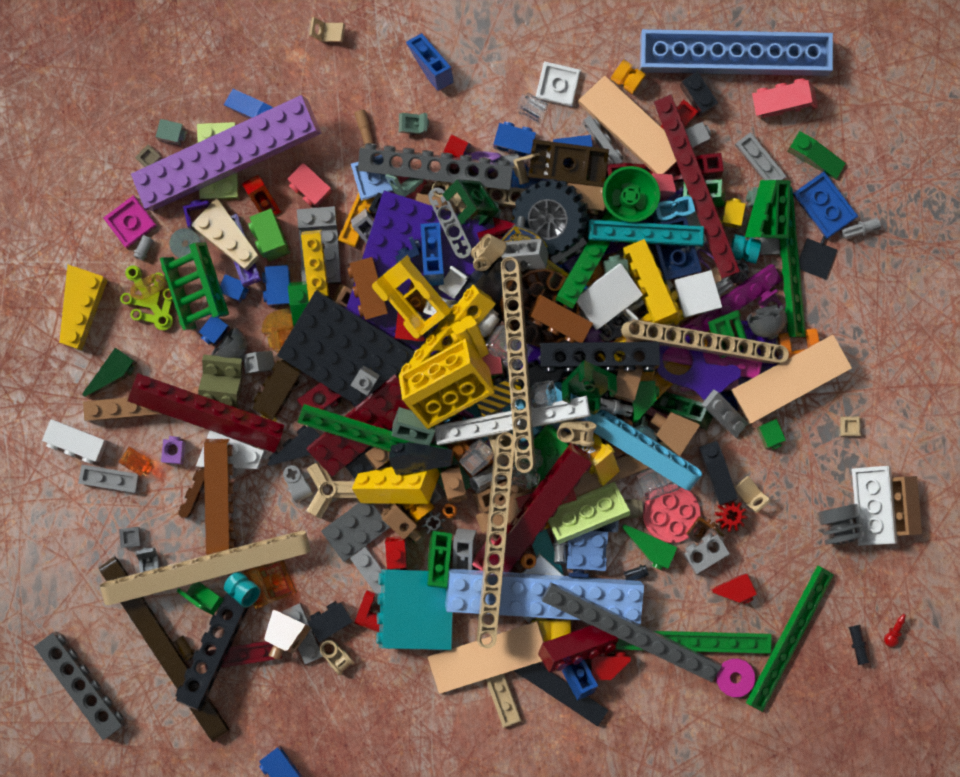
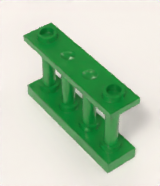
(209, 282)

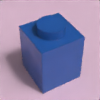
(233, 288)
(214, 330)

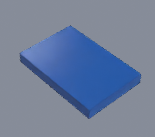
(825, 205)

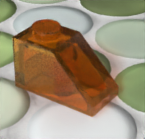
(137, 461)

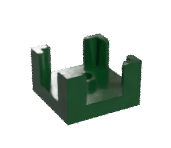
(476, 201)
(590, 382)

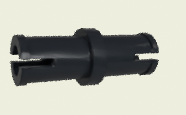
(859, 645)

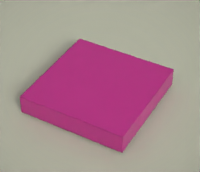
(129, 222)

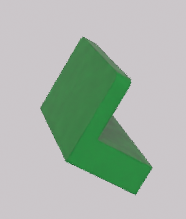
(202, 597)

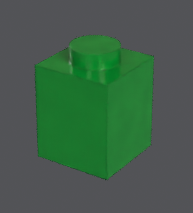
(771, 434)

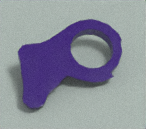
(701, 377)

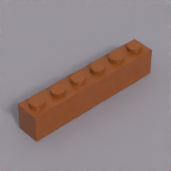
(218, 495)

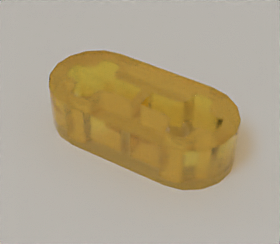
(146, 282)

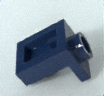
(411, 253)

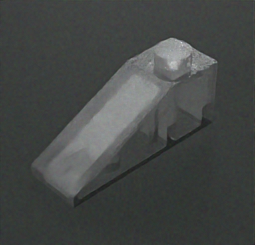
(477, 456)

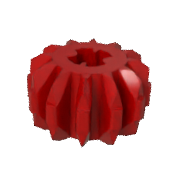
(737, 519)

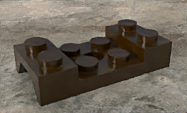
(588, 167)

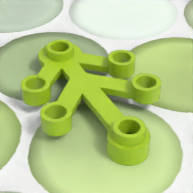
(150, 302)

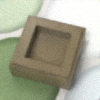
(148, 156)

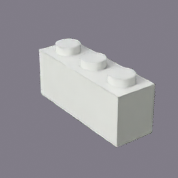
(74, 442)

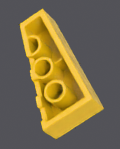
(650, 283)
(80, 305)
(604, 463)
(389, 488)

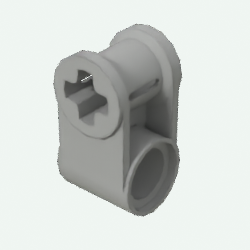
(299, 486)

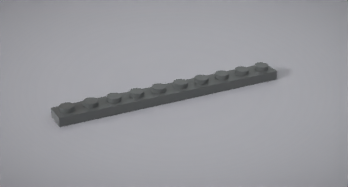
(631, 632)

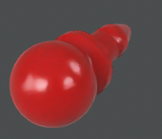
(891, 639)

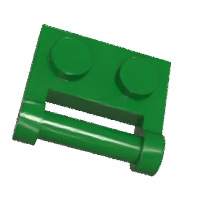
(723, 327)

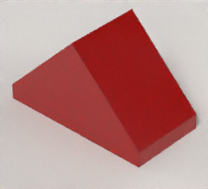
(403, 333)

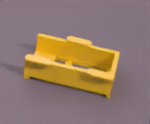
(387, 289)

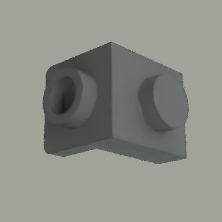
(148, 559)

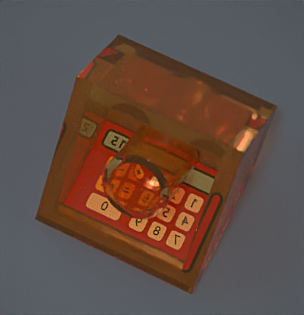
(273, 581)

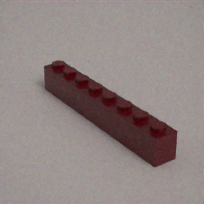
(205, 413)
(542, 504)

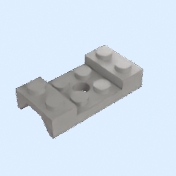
(325, 220)

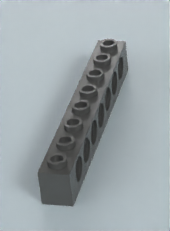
(368, 164)

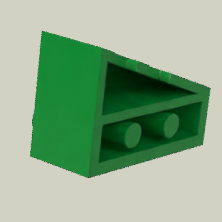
(770, 211)

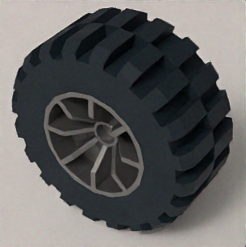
(554, 212)

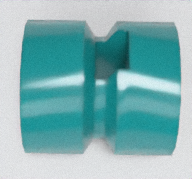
(746, 249)
(242, 589)

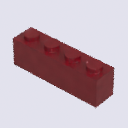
(576, 647)

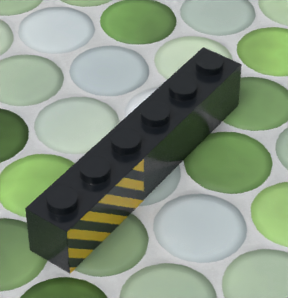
(502, 388)

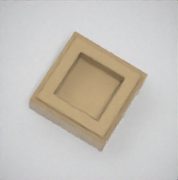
(850, 426)

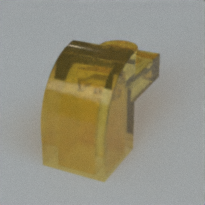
(273, 324)

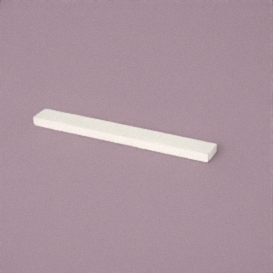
(502, 422)

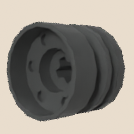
(841, 524)

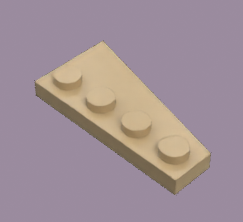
(223, 233)

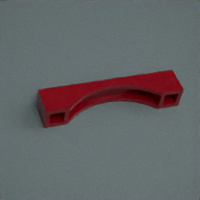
(710, 165)

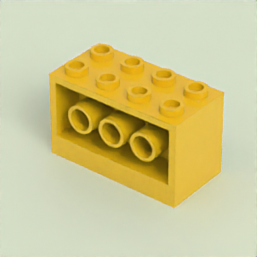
(446, 383)

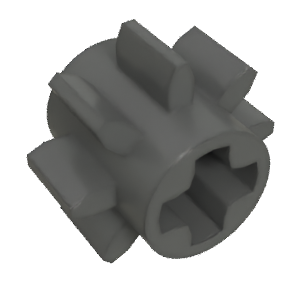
(743, 275)
(428, 520)

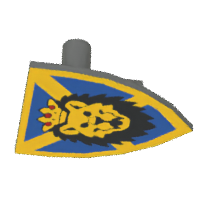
(519, 232)

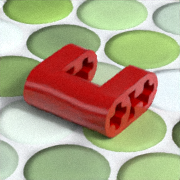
(364, 616)

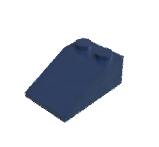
(675, 259)

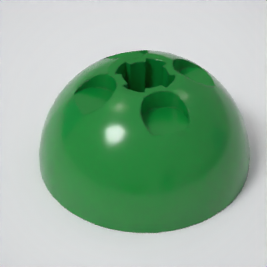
(637, 187)

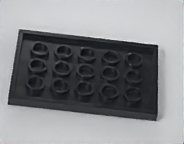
(336, 343)

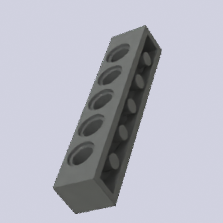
(69, 682)

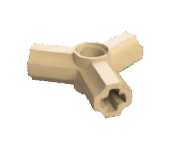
(320, 502)

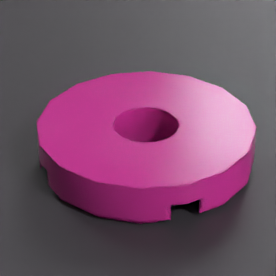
(735, 689)

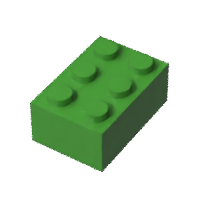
(269, 235)

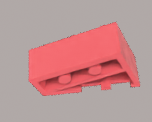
(784, 98)

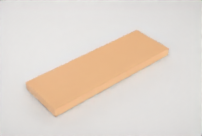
(629, 125)
(791, 379)
(475, 663)

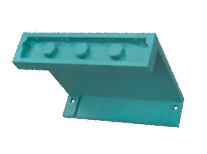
(412, 612)

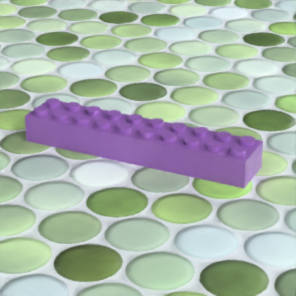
(226, 153)

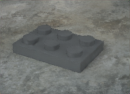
(355, 529)

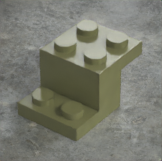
(221, 379)

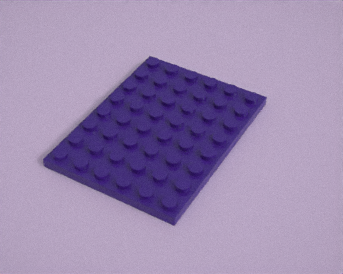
(393, 225)

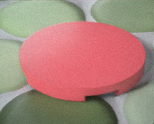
(671, 515)

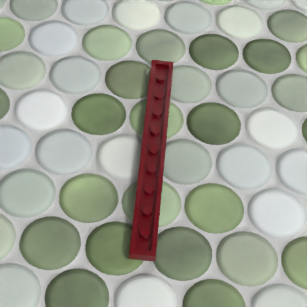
(697, 186)

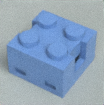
(588, 551)

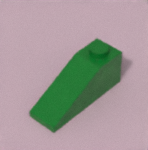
(816, 155)
(298, 299)
(653, 549)
(439, 559)

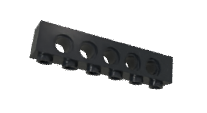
(608, 349)
(196, 699)

